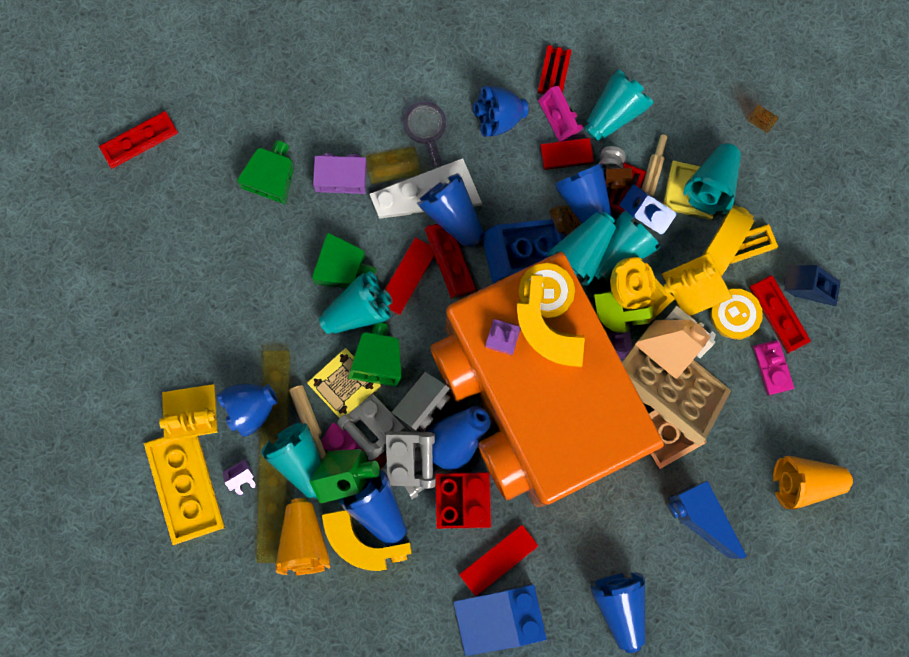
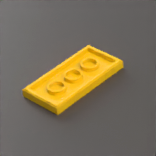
(184, 488)

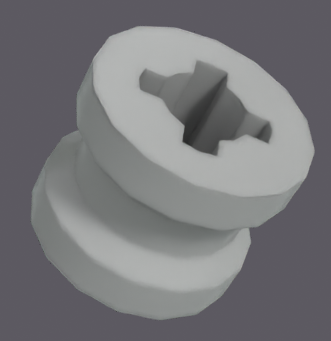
(612, 158)

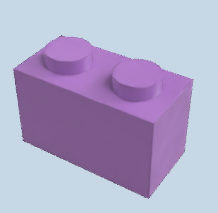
(340, 174)

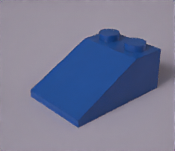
(518, 246)
(703, 514)
(500, 620)

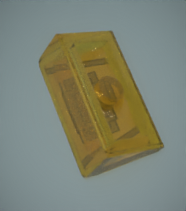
(393, 165)

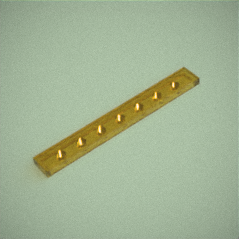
(271, 482)

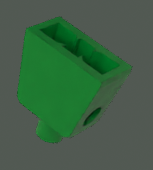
(269, 173)
(340, 263)
(377, 358)
(342, 474)

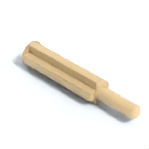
(654, 168)
(307, 416)

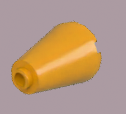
(809, 481)
(301, 541)

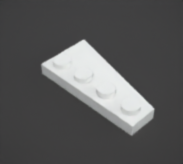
(403, 197)

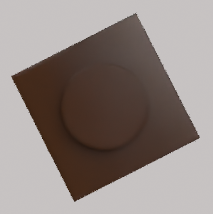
(618, 178)

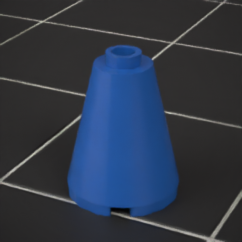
(586, 193)
(453, 210)
(458, 437)
(377, 510)
(623, 608)

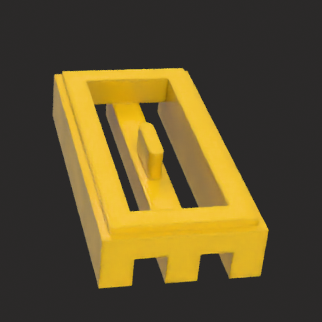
(770, 237)

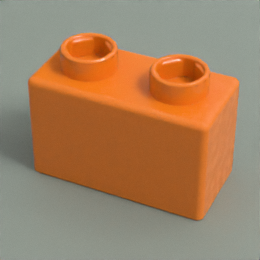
(550, 419)

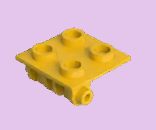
(696, 285)
(189, 412)

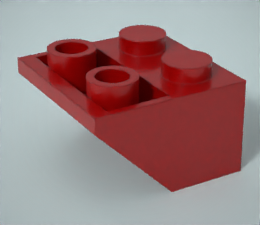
(463, 500)

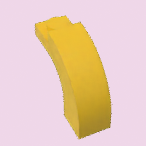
(729, 237)
(551, 344)
(348, 546)

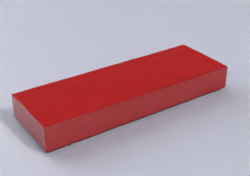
(138, 139)
(450, 261)
(409, 274)
(780, 314)
(498, 560)

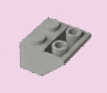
(422, 402)

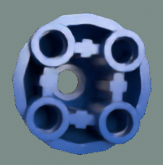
(499, 110)
(247, 406)

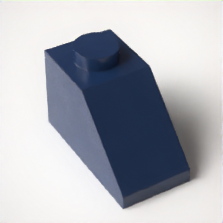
(812, 284)

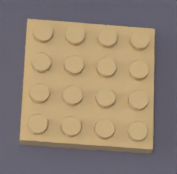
(686, 402)

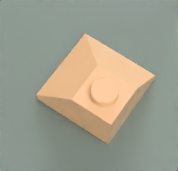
(673, 344)

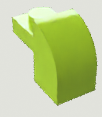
(617, 317)

